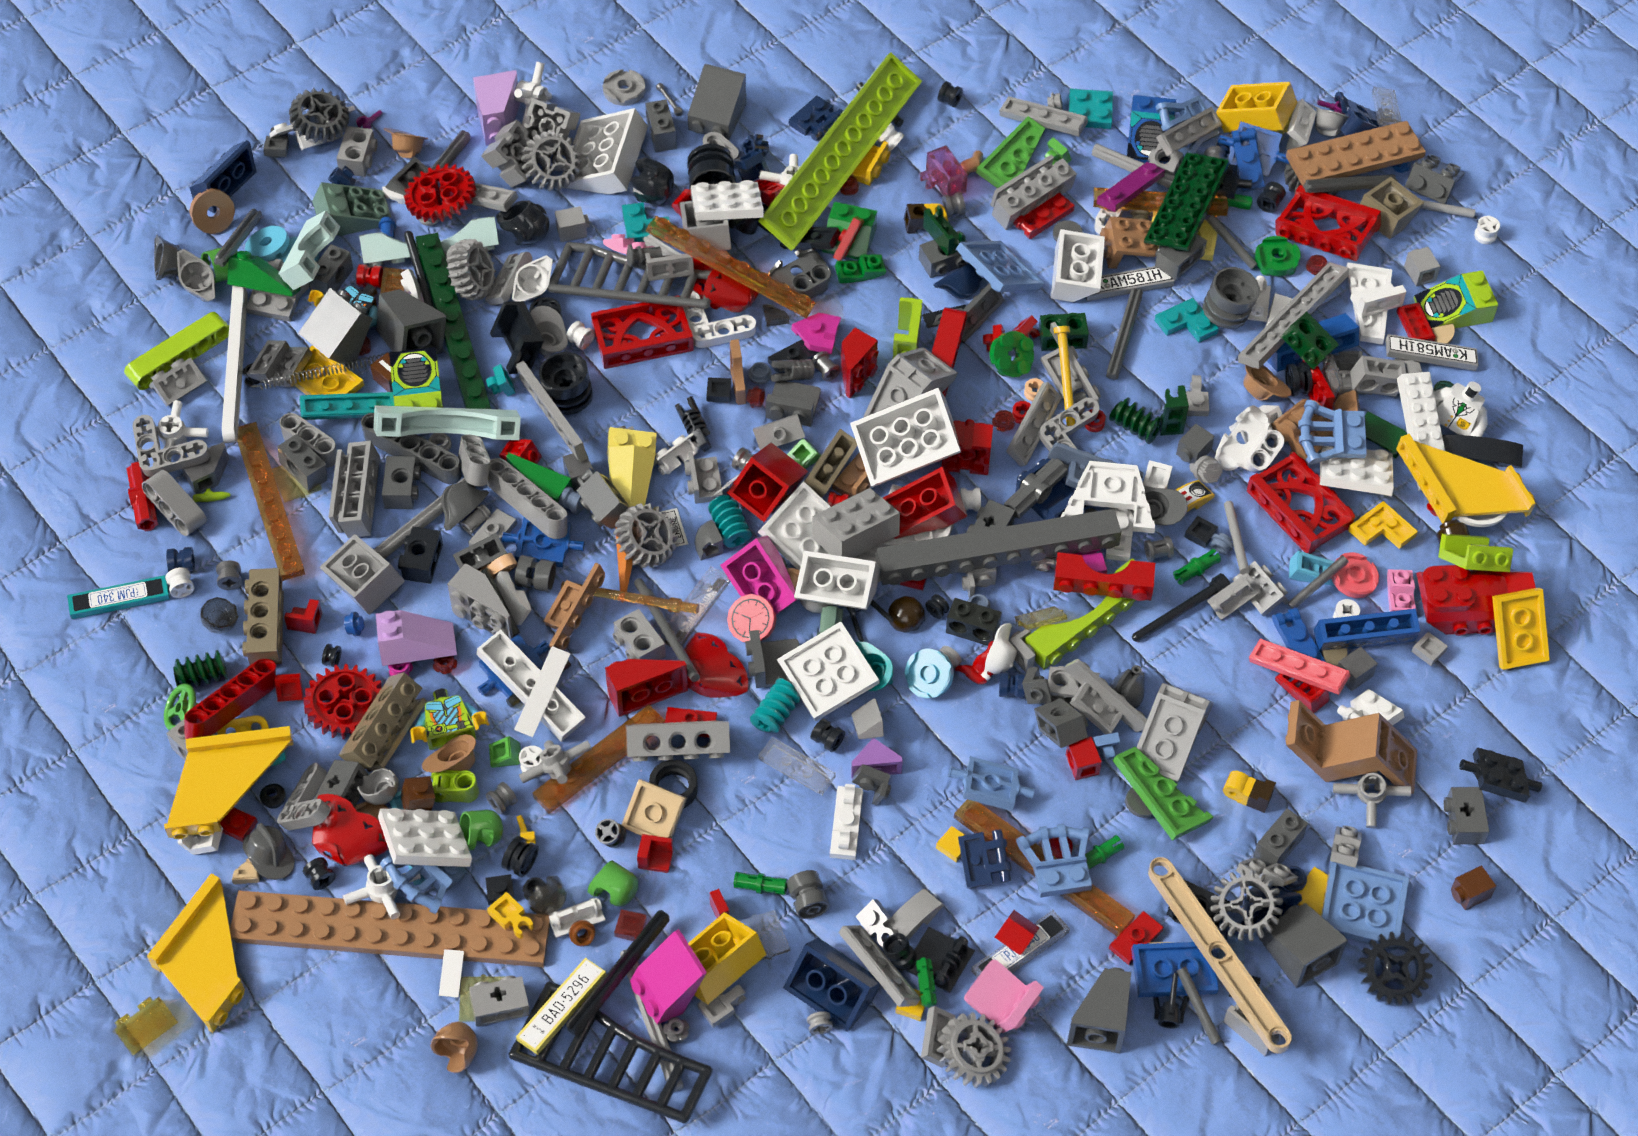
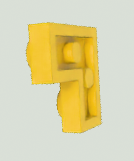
(1384, 521)

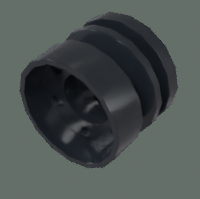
(710, 165)
(567, 381)

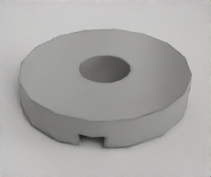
(626, 96)

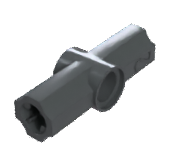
(1036, 487)

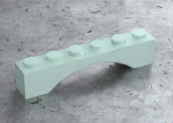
(381, 247)
(488, 423)

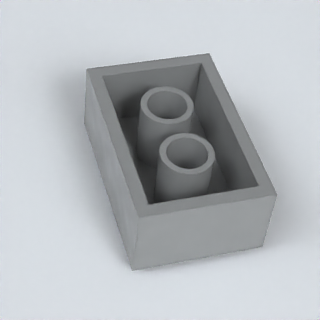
(713, 231)
(856, 524)

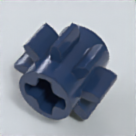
(755, 143)
(342, 176)

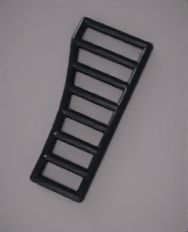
(611, 1088)

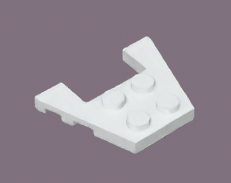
(1112, 487)

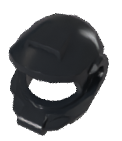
(654, 182)
(526, 222)

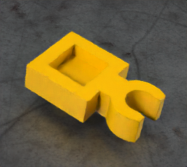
(508, 913)

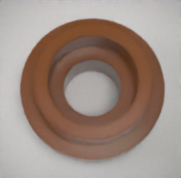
(584, 939)

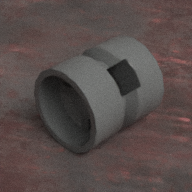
(543, 576)
(807, 891)

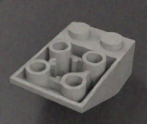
(477, 601)

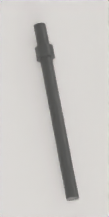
(667, 631)

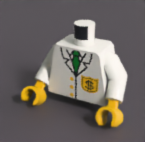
(1462, 409)

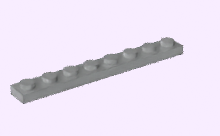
(1308, 300)

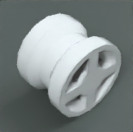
(891, 136)
(1487, 230)
(580, 335)
(971, 498)
(179, 582)
(1346, 605)
(530, 754)

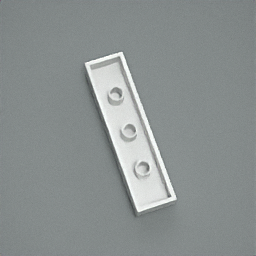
(1420, 409)
(520, 676)

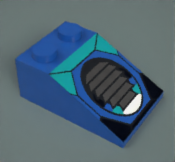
(1145, 127)

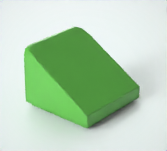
(804, 453)
(504, 752)

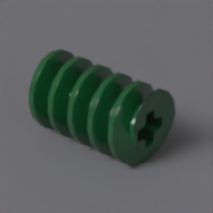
(1136, 420)
(200, 669)

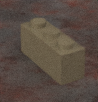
(831, 462)

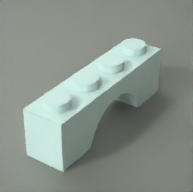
(315, 235)

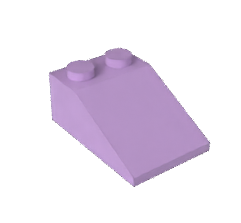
(413, 637)

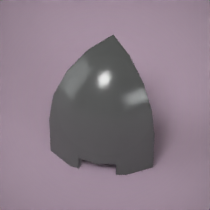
(708, 541)

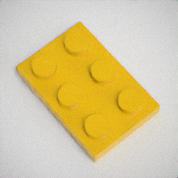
(339, 383)
(1521, 628)

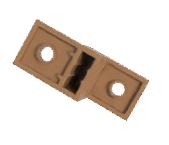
(1351, 746)

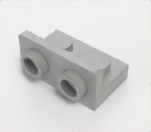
(178, 381)
(704, 478)
(1271, 593)

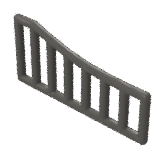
(619, 293)

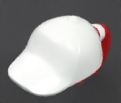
(996, 659)

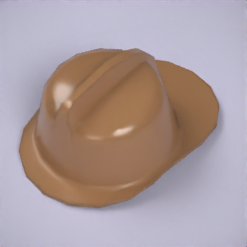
(405, 143)
(1263, 383)
(453, 756)

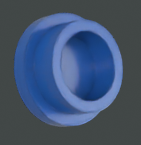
(354, 624)

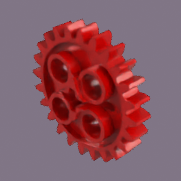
(424, 195)
(343, 699)

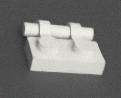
(1371, 703)

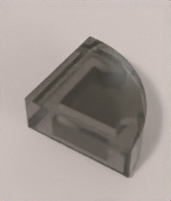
(774, 316)

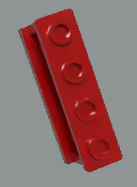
(1323, 205)
(620, 321)
(1289, 520)

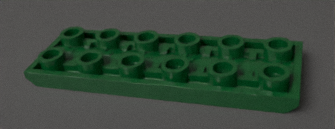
(1187, 201)

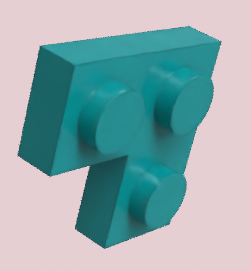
(635, 221)
(1188, 315)

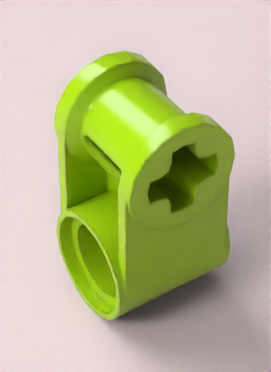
(451, 786)

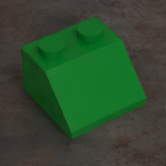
(841, 217)

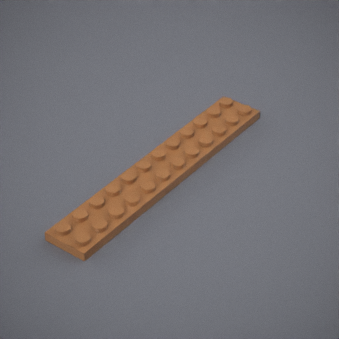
(368, 928)

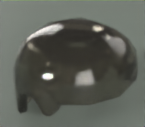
(218, 615)
(548, 898)

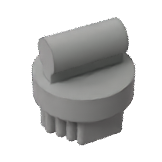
(1206, 469)

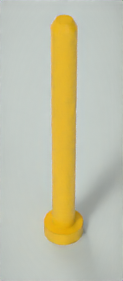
(1062, 332)

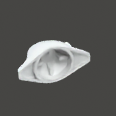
(532, 279)

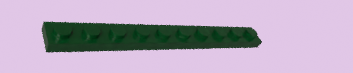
(456, 333)

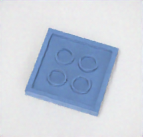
(999, 266)
(1364, 902)

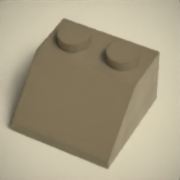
(1396, 206)

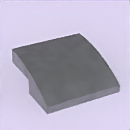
(277, 360)

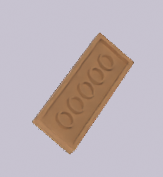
(1356, 153)

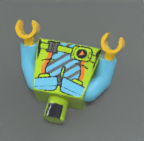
(446, 719)

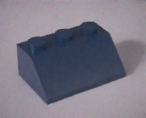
(228, 172)
(832, 983)

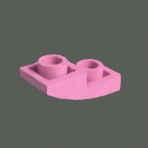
(620, 243)
(1400, 589)

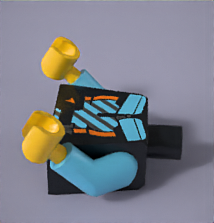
(364, 297)

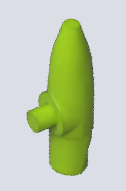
(209, 496)

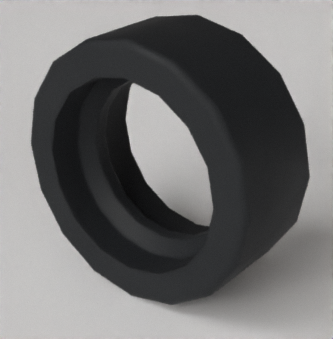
(677, 767)

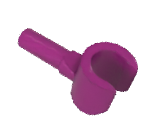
(1336, 107)
(365, 122)

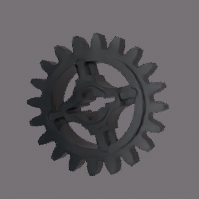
(1387, 960)

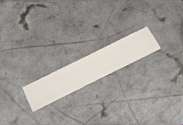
(542, 691)

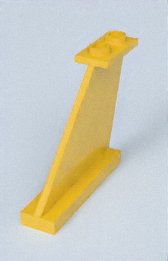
(1462, 485)
(219, 775)
(200, 956)

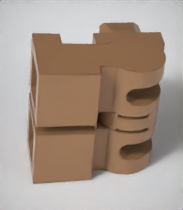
(1288, 426)

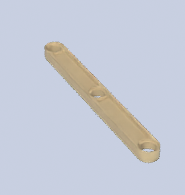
(1228, 969)

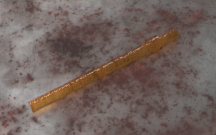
(673, 604)

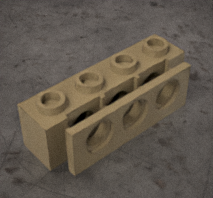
(264, 614)
(383, 721)

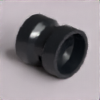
(1271, 197)
(827, 735)
(899, 951)

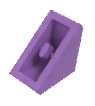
(878, 757)

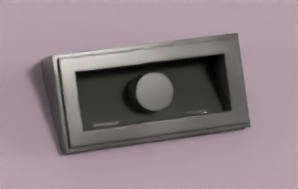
(405, 175)

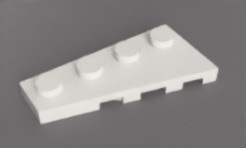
(1363, 278)

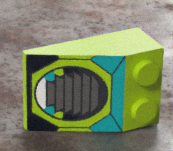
(1459, 301)
(416, 378)

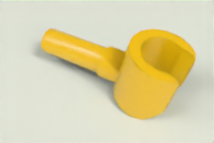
(530, 835)

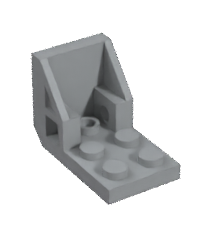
(910, 376)
(1173, 728)

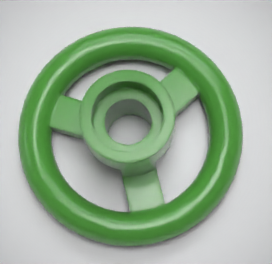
(181, 706)

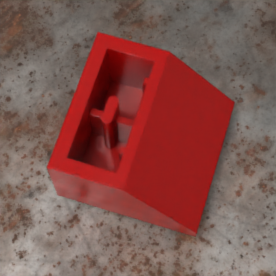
(858, 360)

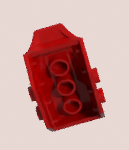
(1461, 599)

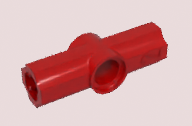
(143, 507)

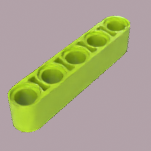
(185, 344)

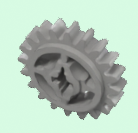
(968, 1056)

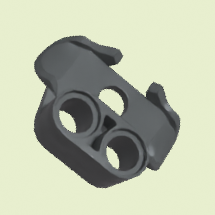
(812, 266)

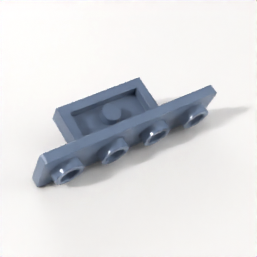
(1076, 460)

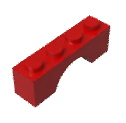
(1076, 576)

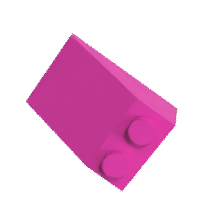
(761, 572)
(668, 978)

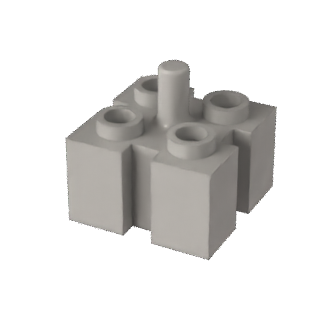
(548, 118)
(507, 153)

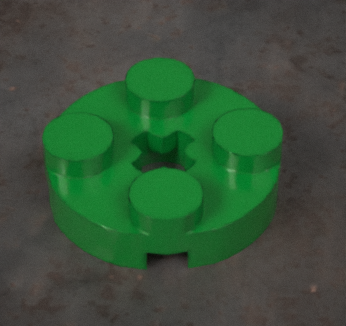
(1277, 266)
(1023, 354)

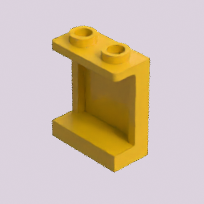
(871, 164)

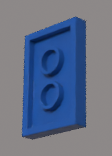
(1158, 961)

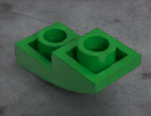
(864, 269)

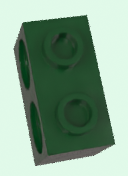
(1078, 330)
(1309, 340)

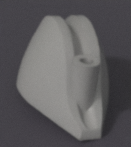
(195, 276)

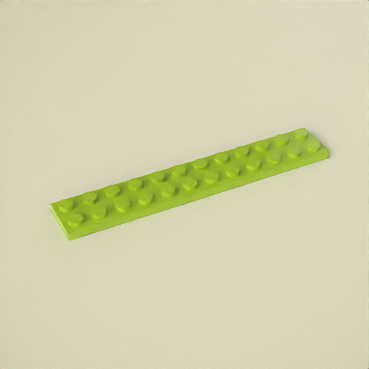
(840, 151)

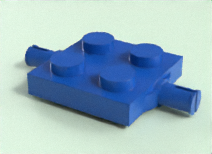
(1267, 144)
(534, 543)
(495, 682)

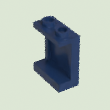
(1058, 498)

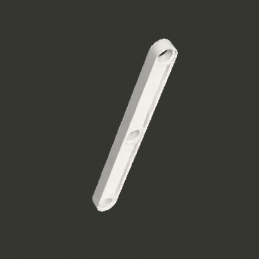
(234, 365)

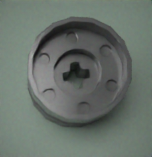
(1231, 297)

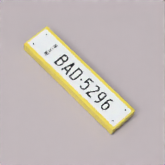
(561, 1006)

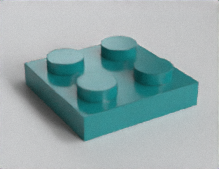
(1094, 104)

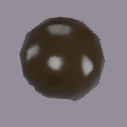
(907, 614)

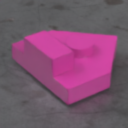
(818, 331)

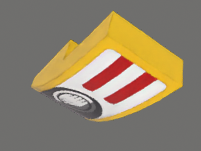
(1195, 494)

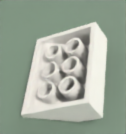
(608, 151)
(906, 437)

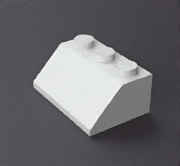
(1077, 265)
(837, 580)

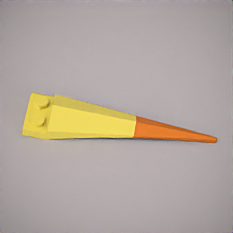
(630, 470)

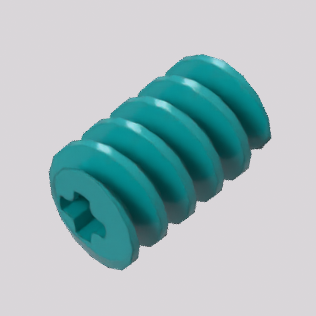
(729, 521)
(775, 706)

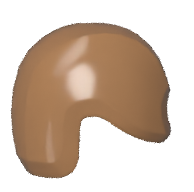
(457, 1043)

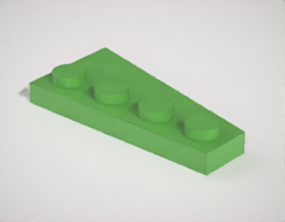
(1012, 154)
(1168, 805)

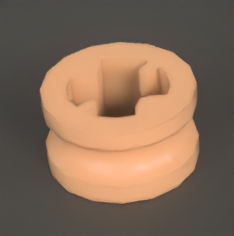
(1030, 384)

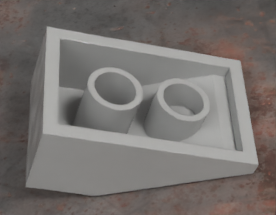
(362, 574)

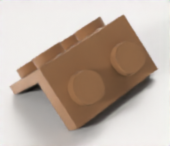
(1127, 238)

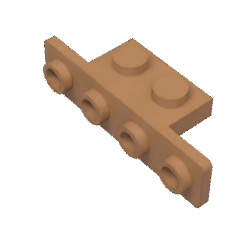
(570, 605)

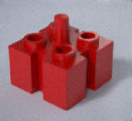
(975, 448)

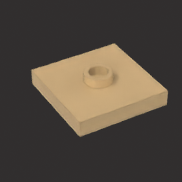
(653, 810)

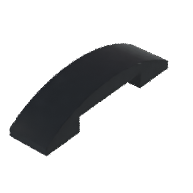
(1485, 449)

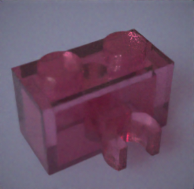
(945, 172)

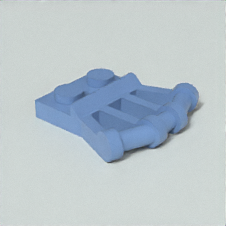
(1187, 110)
(1347, 429)
(1058, 875)
(438, 876)

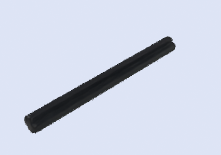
(617, 972)

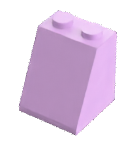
(495, 102)

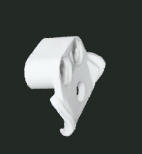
(1256, 424)

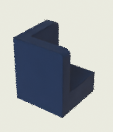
(750, 165)

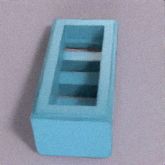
(1300, 565)

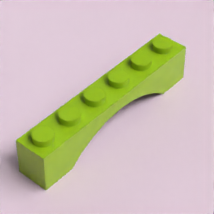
(1055, 640)

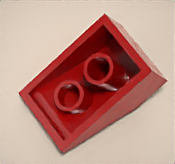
(928, 503)
(644, 682)

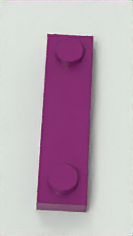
(1130, 186)

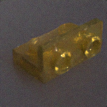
(145, 1025)

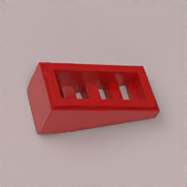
(769, 190)
(1313, 699)

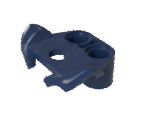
(1360, 117)

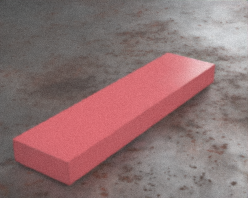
(1299, 666)

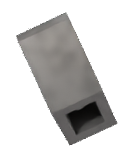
(210, 472)

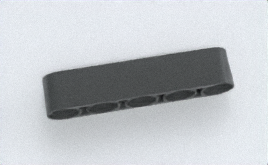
(429, 456)

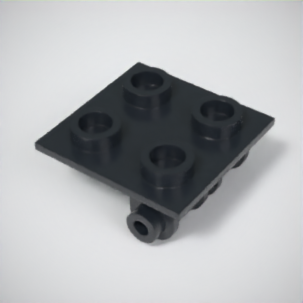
(947, 956)

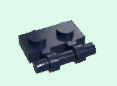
(811, 116)
(976, 860)

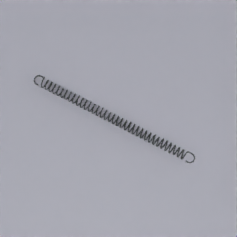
(320, 374)

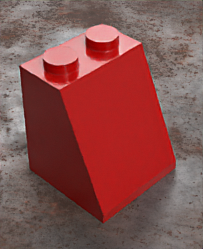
(767, 481)

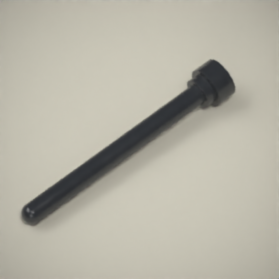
(418, 268)
(1216, 585)

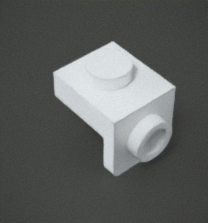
(1157, 475)
(201, 844)

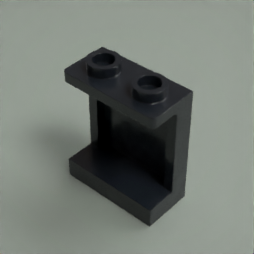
(519, 332)

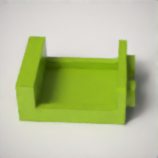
(908, 319)
(1475, 553)

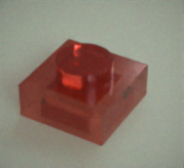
(629, 925)

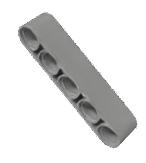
(527, 499)

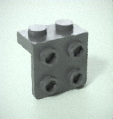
(1433, 178)
(792, 399)
(764, 658)

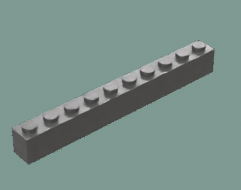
(998, 547)

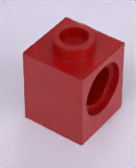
(1083, 759)

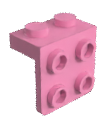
(1002, 996)

